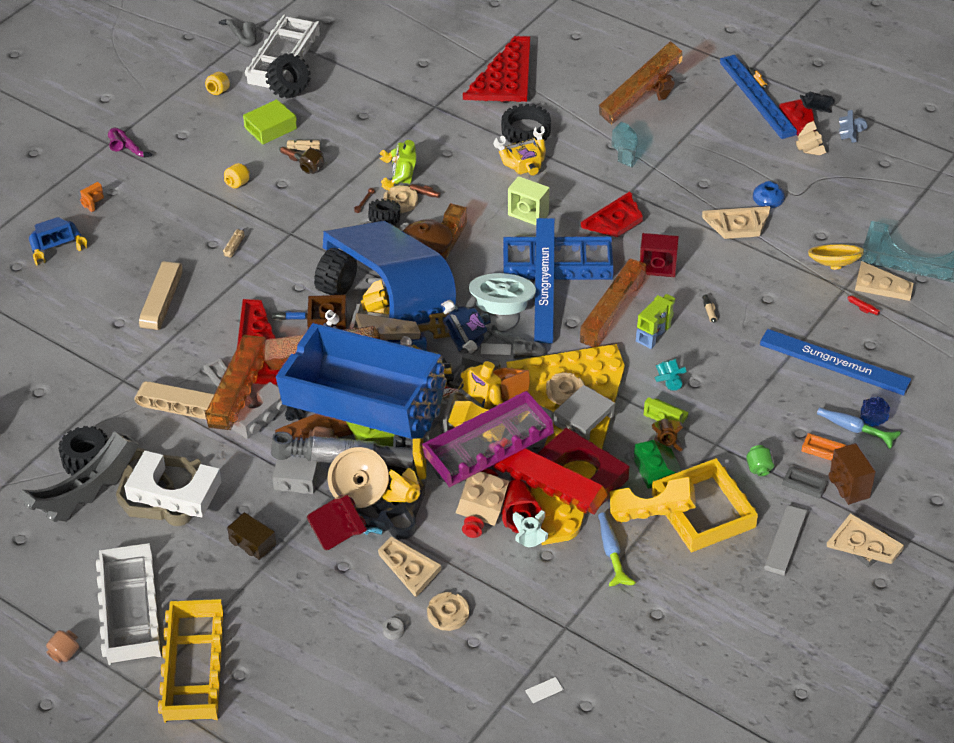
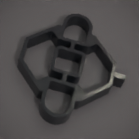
(392, 509)

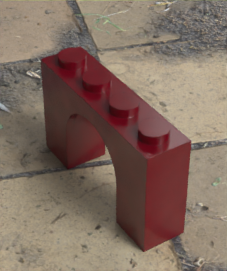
(571, 447)

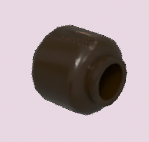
(311, 161)

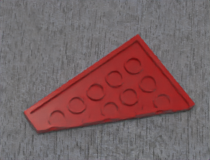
(505, 76)

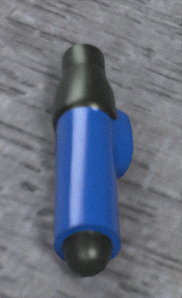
(289, 315)

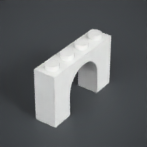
(191, 499)

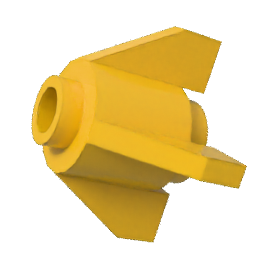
(375, 300)
(404, 487)

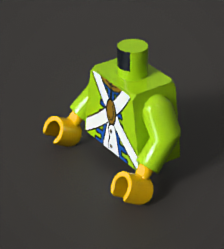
(402, 163)

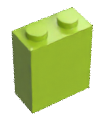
(270, 121)

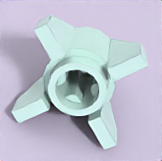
(530, 529)

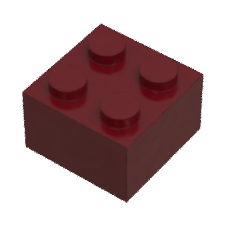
(659, 254)

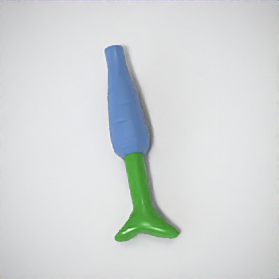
(857, 425)

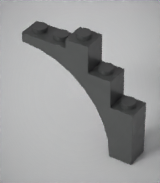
(83, 486)

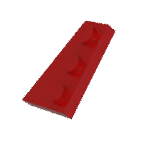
(797, 114)

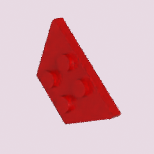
(615, 217)

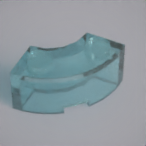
(626, 143)

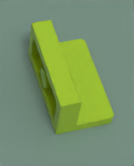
(661, 410)

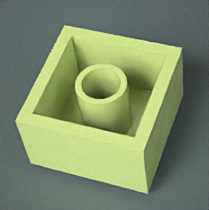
(528, 200)

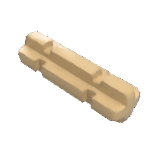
(303, 144)
(233, 243)

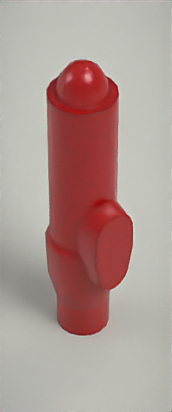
(863, 306)

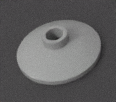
(502, 322)

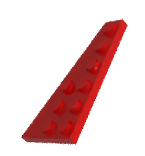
(255, 323)

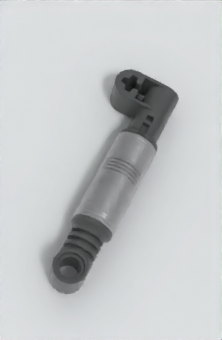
(327, 449)

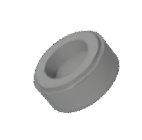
(393, 628)

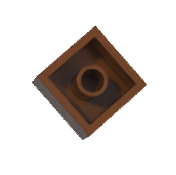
(321, 304)
(851, 474)

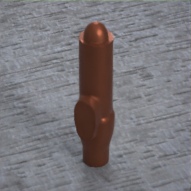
(426, 190)

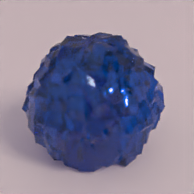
(875, 411)

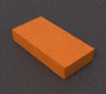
(820, 446)

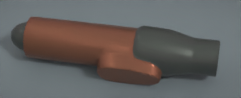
(295, 156)

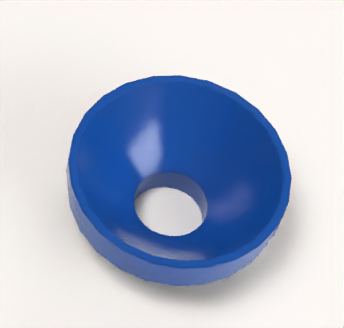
(768, 197)

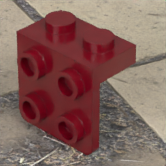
(336, 521)

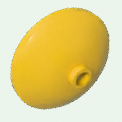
(836, 255)

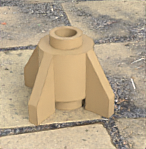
(809, 140)

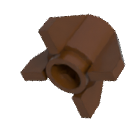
(664, 87)
(667, 432)

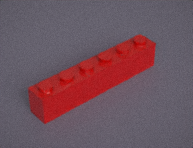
(554, 480)

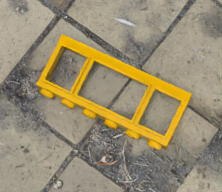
(191, 609)

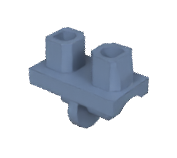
(850, 126)

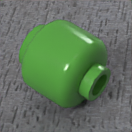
(760, 460)

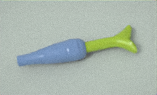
(612, 550)

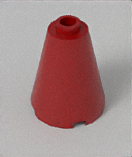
(519, 500)

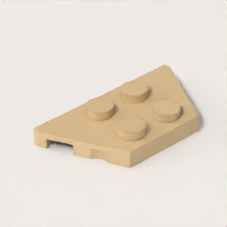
(737, 222)

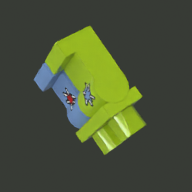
(655, 320)

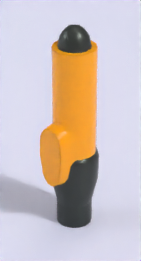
(757, 76)

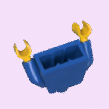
(53, 233)

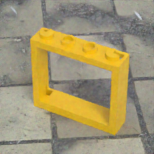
(729, 486)

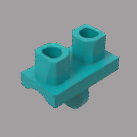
(670, 372)

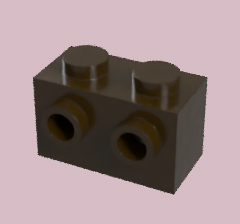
(251, 536)

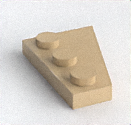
(882, 283)
(389, 328)
(865, 540)

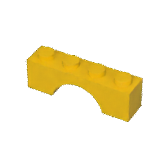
(677, 496)

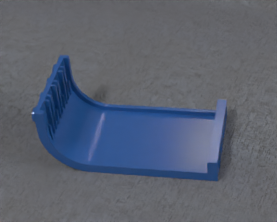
(413, 273)

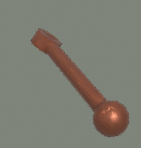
(357, 209)

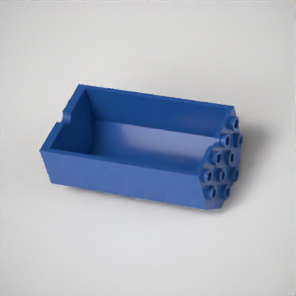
(364, 381)

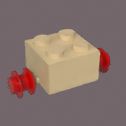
(481, 501)

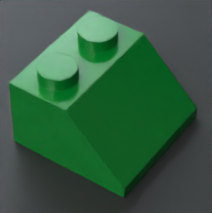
(655, 461)

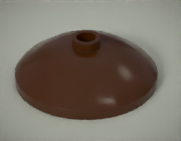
(431, 233)

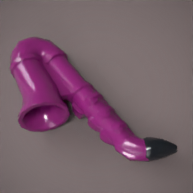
(118, 137)

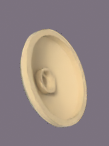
(354, 464)

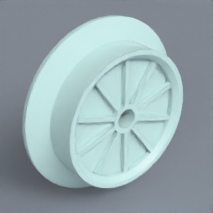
(502, 293)

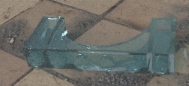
(883, 252)

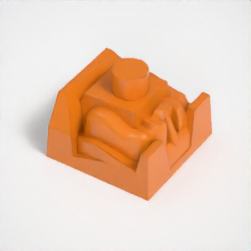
(512, 382)

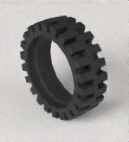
(525, 112)

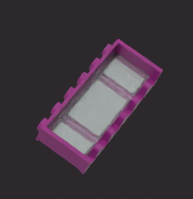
(488, 438)

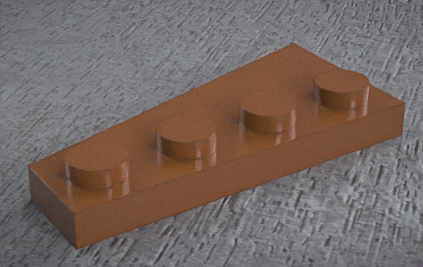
(302, 427)

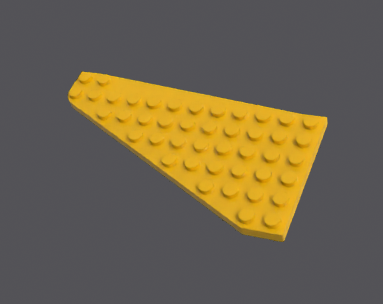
(600, 370)

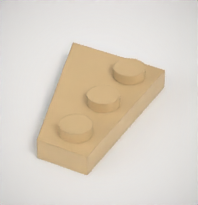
(409, 565)

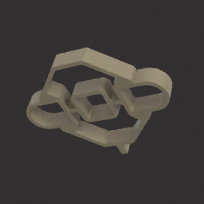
(157, 512)

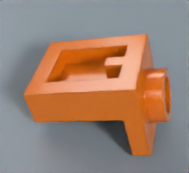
(91, 195)

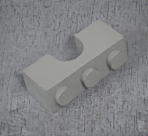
(253, 419)

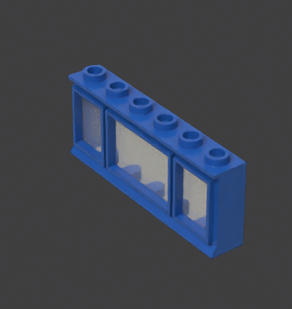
(573, 257)

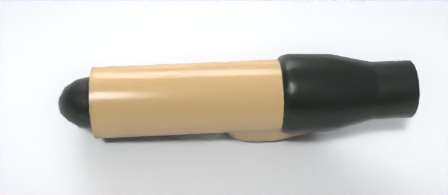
(710, 308)

